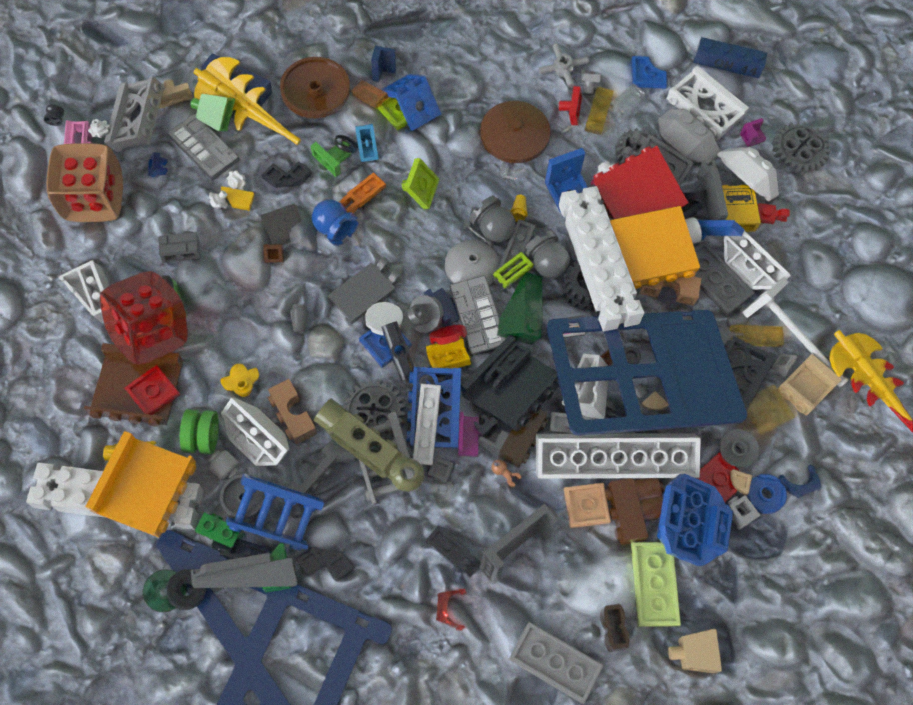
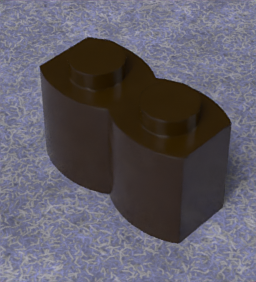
(616, 634)

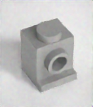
(748, 511)

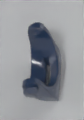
(800, 490)

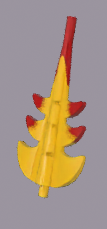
(855, 353)

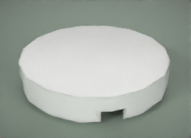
(382, 314)

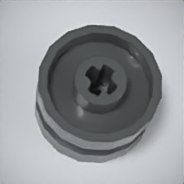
(231, 497)

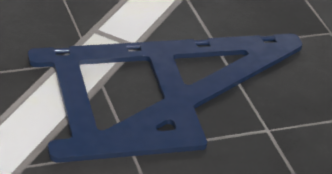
(249, 651)

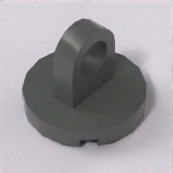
(425, 314)

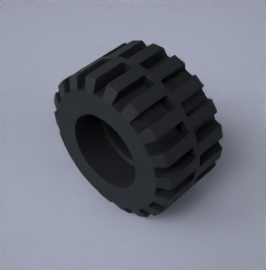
(573, 291)

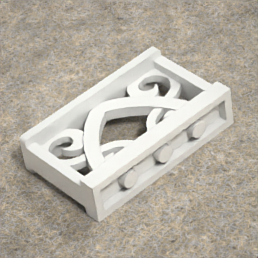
(705, 83)

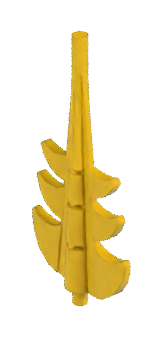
(216, 81)

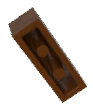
(626, 511)

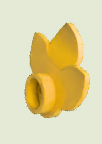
(240, 377)

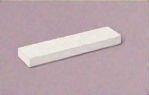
(426, 423)

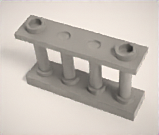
(391, 424)

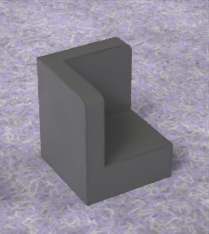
(494, 442)

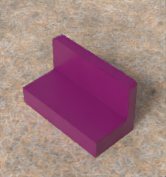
(467, 436)

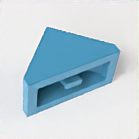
(366, 142)

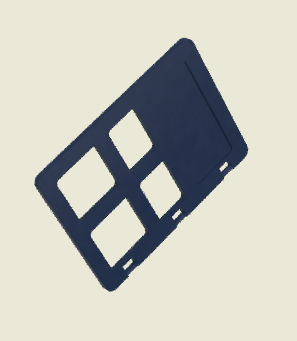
(688, 362)

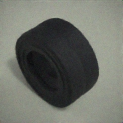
(181, 601)

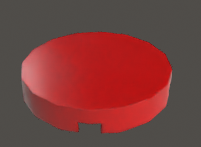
(448, 334)

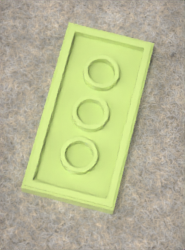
(655, 585)

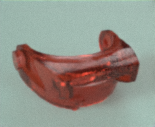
(442, 615)

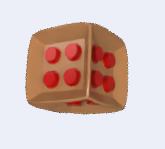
(85, 182)

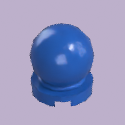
(333, 220)

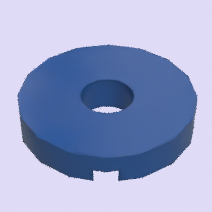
(777, 491)

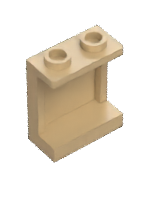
(809, 384)

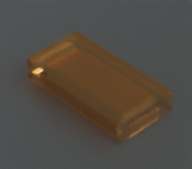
(369, 94)

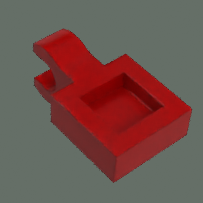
(769, 214)

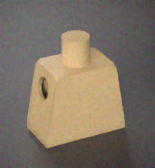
(698, 652)

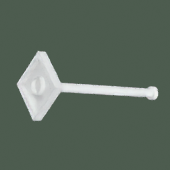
(767, 299)

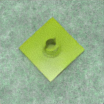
(421, 183)

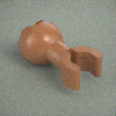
(501, 469)

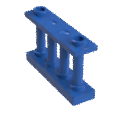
(272, 491)

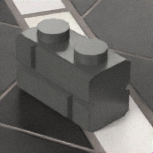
(179, 246)

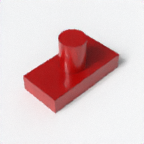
(573, 106)

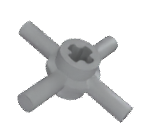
(563, 65)

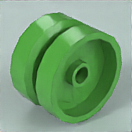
(199, 431)

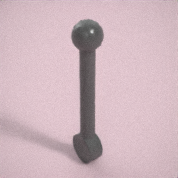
(466, 225)

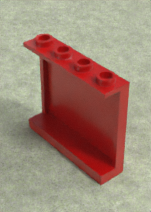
(639, 185)

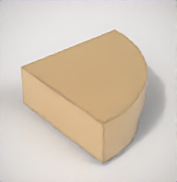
(654, 402)
(741, 481)

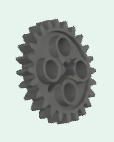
(810, 157)
(377, 393)

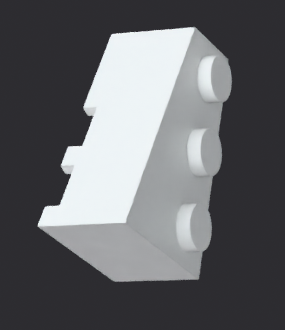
(86, 284)
(592, 395)

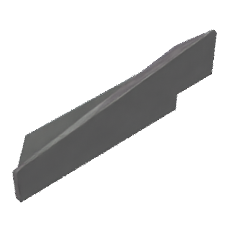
(246, 572)

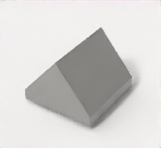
(784, 364)

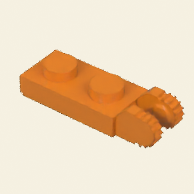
(363, 192)

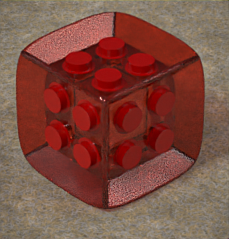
(144, 317)

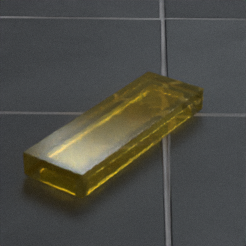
(599, 110)

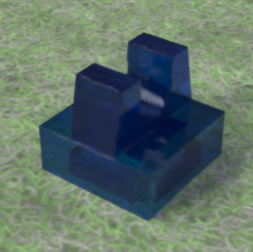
(154, 165)

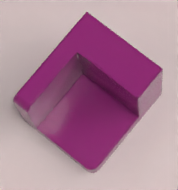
(752, 133)

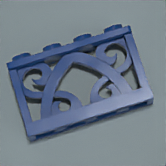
(451, 386)

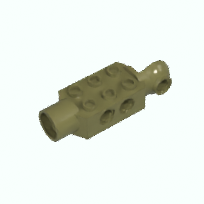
(386, 463)

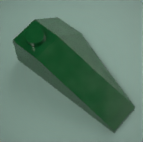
(524, 311)

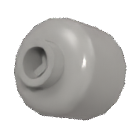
(223, 465)

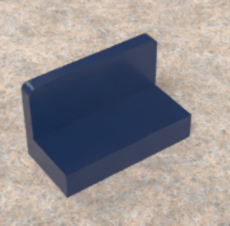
(383, 60)
(450, 312)

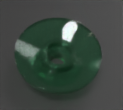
(153, 587)

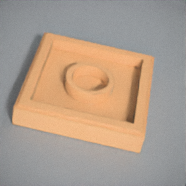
(587, 505)

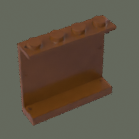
(116, 373)

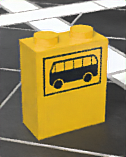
(742, 206)

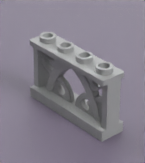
(127, 100)

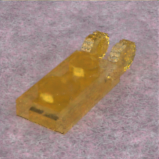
(760, 335)

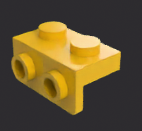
(448, 355)

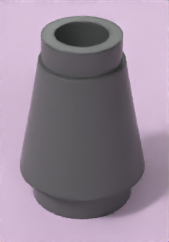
(299, 318)

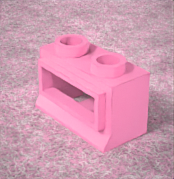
(74, 127)

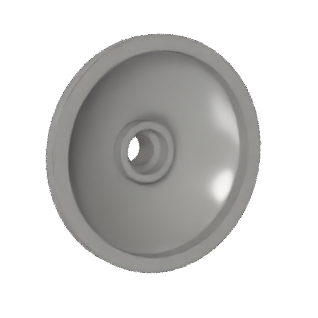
(461, 268)

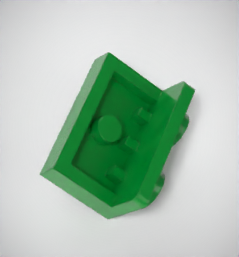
(216, 529)

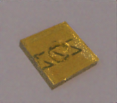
(769, 410)

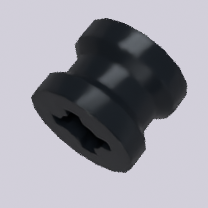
(54, 115)

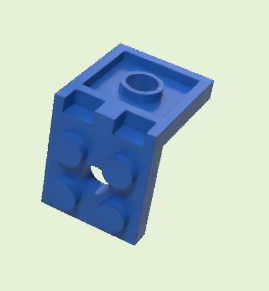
(408, 92)
(565, 174)

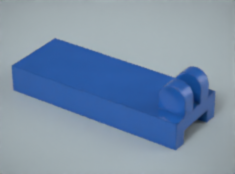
(720, 228)

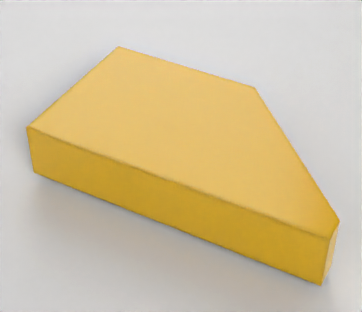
(238, 198)

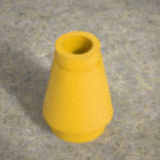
(519, 208)

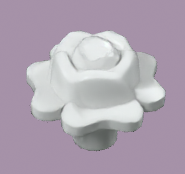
(99, 128)
(604, 167)
(236, 180)
(218, 200)

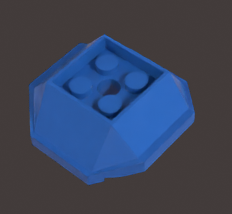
(694, 521)

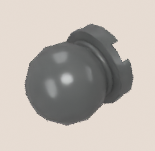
(494, 221)
(549, 256)

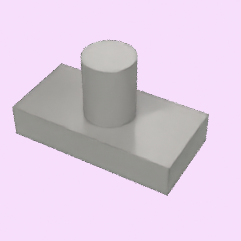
(590, 78)

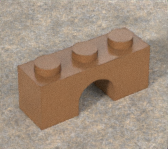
(686, 289)
(298, 426)

